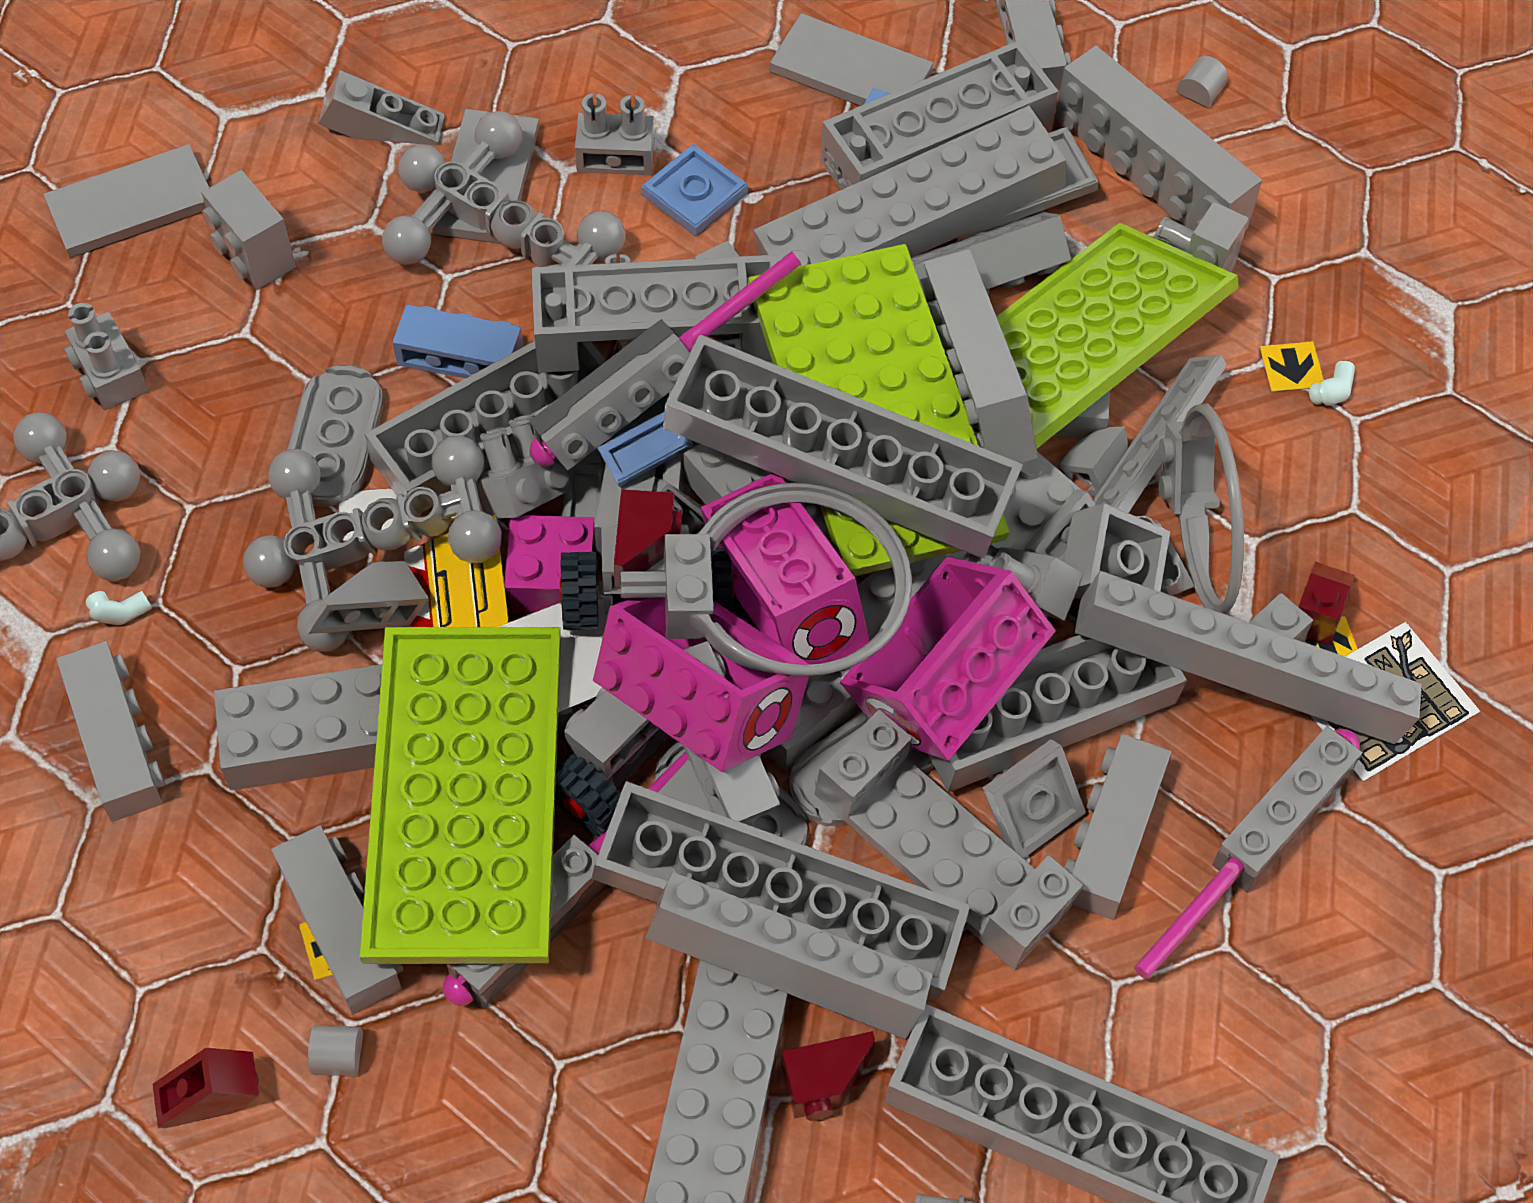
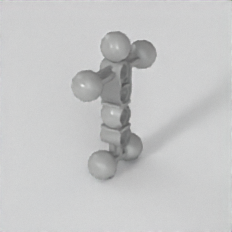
(497, 137)
(111, 476)
(295, 477)

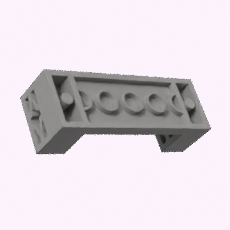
(934, 113)
(630, 297)
(942, 842)

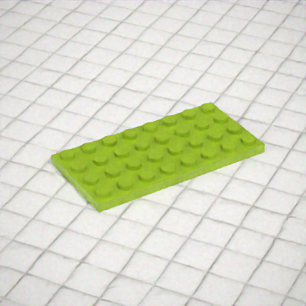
(1104, 320)
(871, 335)
(463, 797)

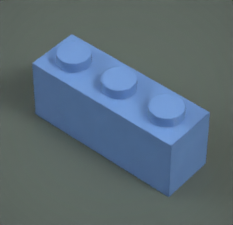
(452, 342)

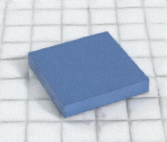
(694, 189)

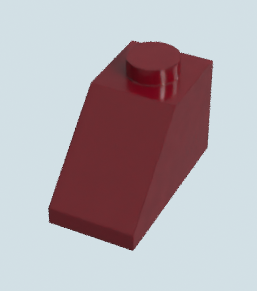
(642, 529)
(1325, 600)
(824, 1073)
(206, 1087)

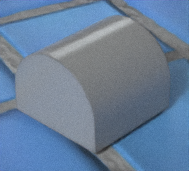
(1203, 80)
(335, 1050)

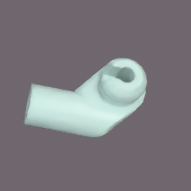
(1334, 389)
(116, 612)

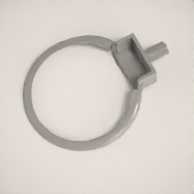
(1189, 490)
(688, 576)

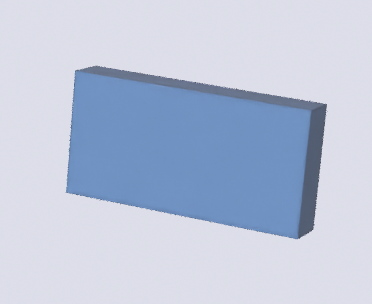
(642, 450)

